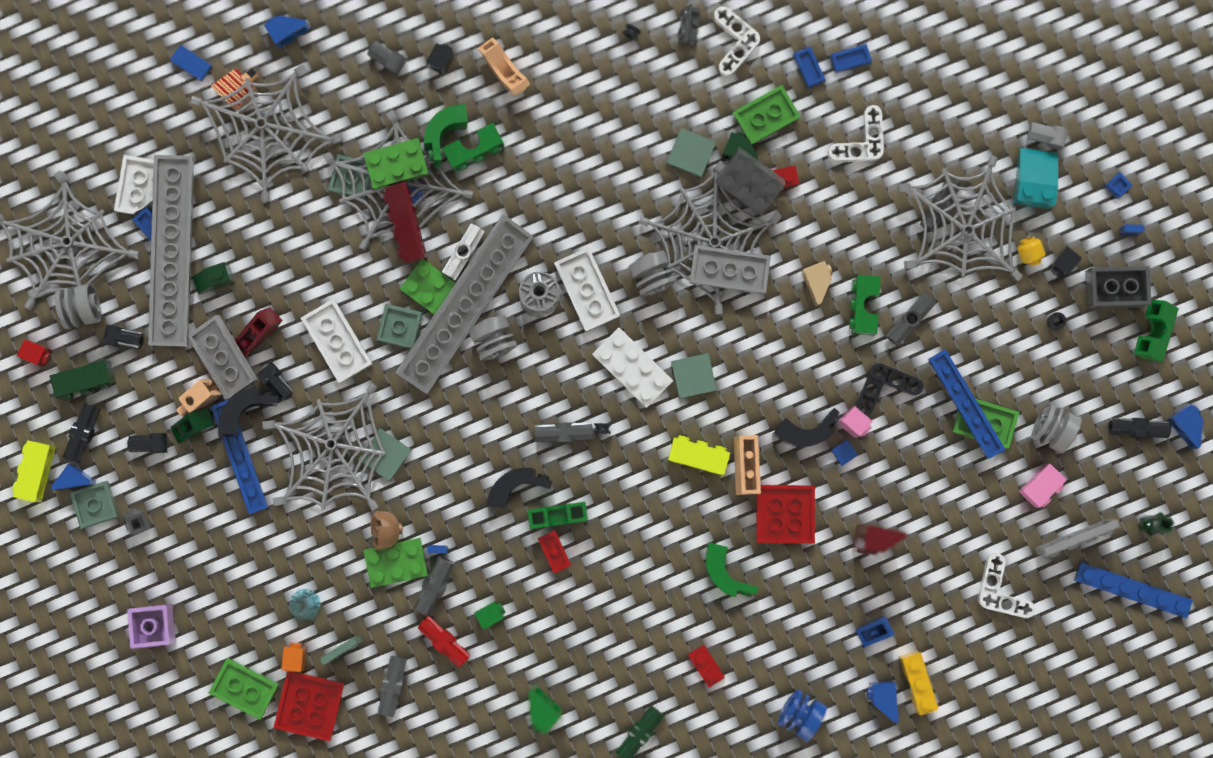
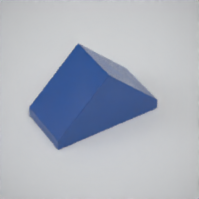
(72, 478)
(875, 631)

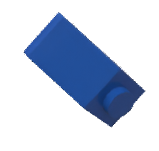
(285, 29)
(1188, 425)
(884, 697)

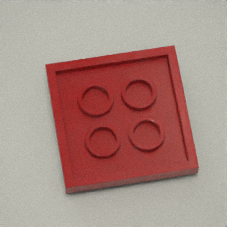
(785, 514)
(309, 705)

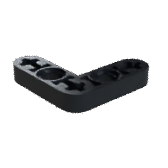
(879, 381)

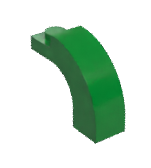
(444, 121)
(716, 570)

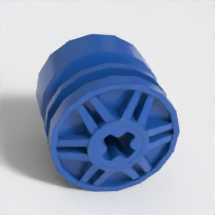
(804, 716)

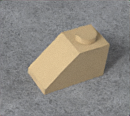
(817, 280)

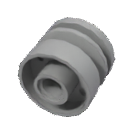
(651, 270)
(539, 283)
(78, 306)
(492, 335)
(1058, 428)

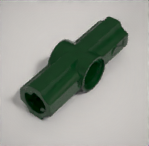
(1156, 524)
(640, 733)

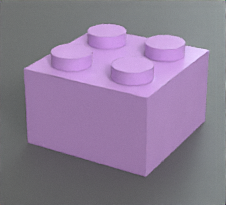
(151, 626)

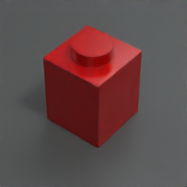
(34, 353)

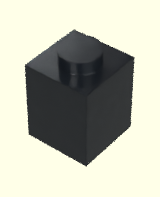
(440, 58)
(1064, 262)

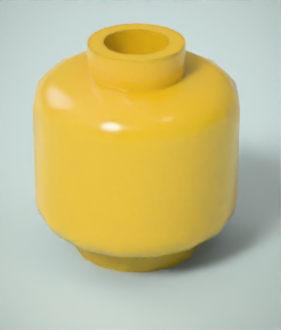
(1031, 251)

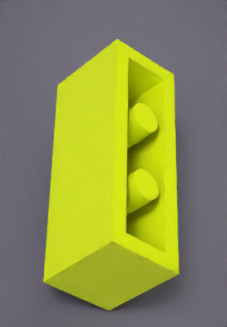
(699, 455)
(33, 471)

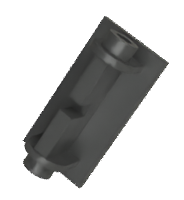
(689, 17)

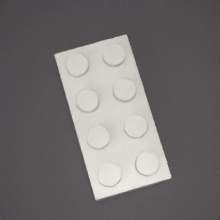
(587, 289)
(336, 341)
(632, 367)

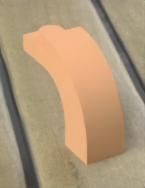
(503, 67)

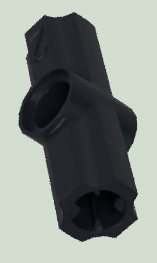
(1139, 428)
(81, 433)

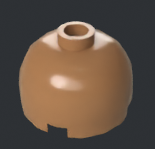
(385, 529)

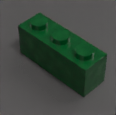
(82, 380)

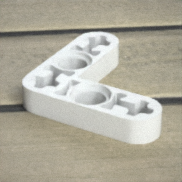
(741, 37)
(865, 148)
(993, 591)

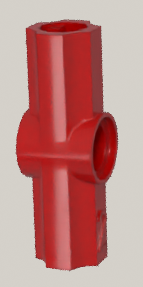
(444, 641)

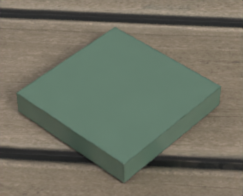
(691, 152)
(336, 185)
(399, 326)
(693, 375)
(395, 455)
(94, 504)
(341, 650)

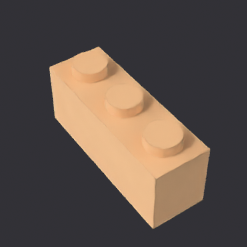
(747, 465)

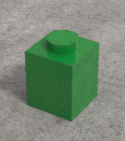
(490, 614)

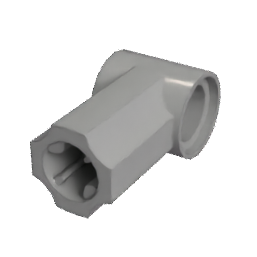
(1052, 136)

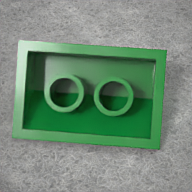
(543, 710)

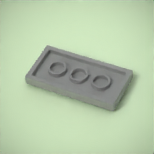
(730, 269)
(222, 357)
(1083, 535)

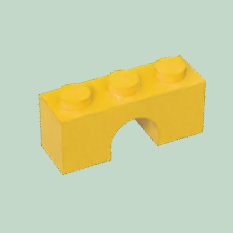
(917, 676)

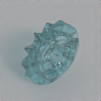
(313, 601)

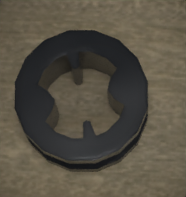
(631, 32)
(1061, 317)
(602, 428)

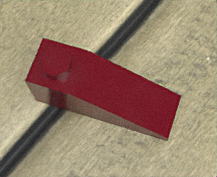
(257, 330)

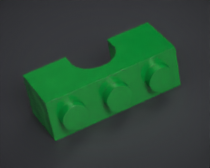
(461, 157)
(1162, 320)
(862, 321)
(557, 515)

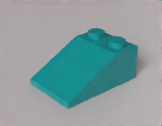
(1036, 179)

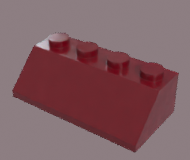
(405, 221)
(874, 539)

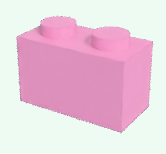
(855, 423)
(1043, 486)

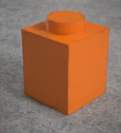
(294, 657)

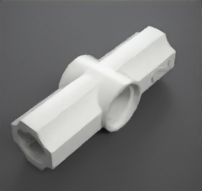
(470, 241)

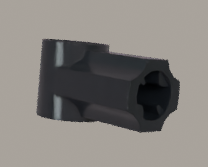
(119, 337)
(272, 377)
(148, 443)

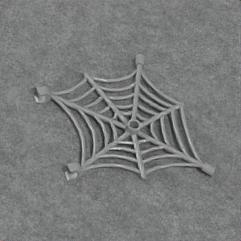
(299, 71)
(62, 179)
(766, 224)
(370, 233)
(921, 259)
(312, 466)

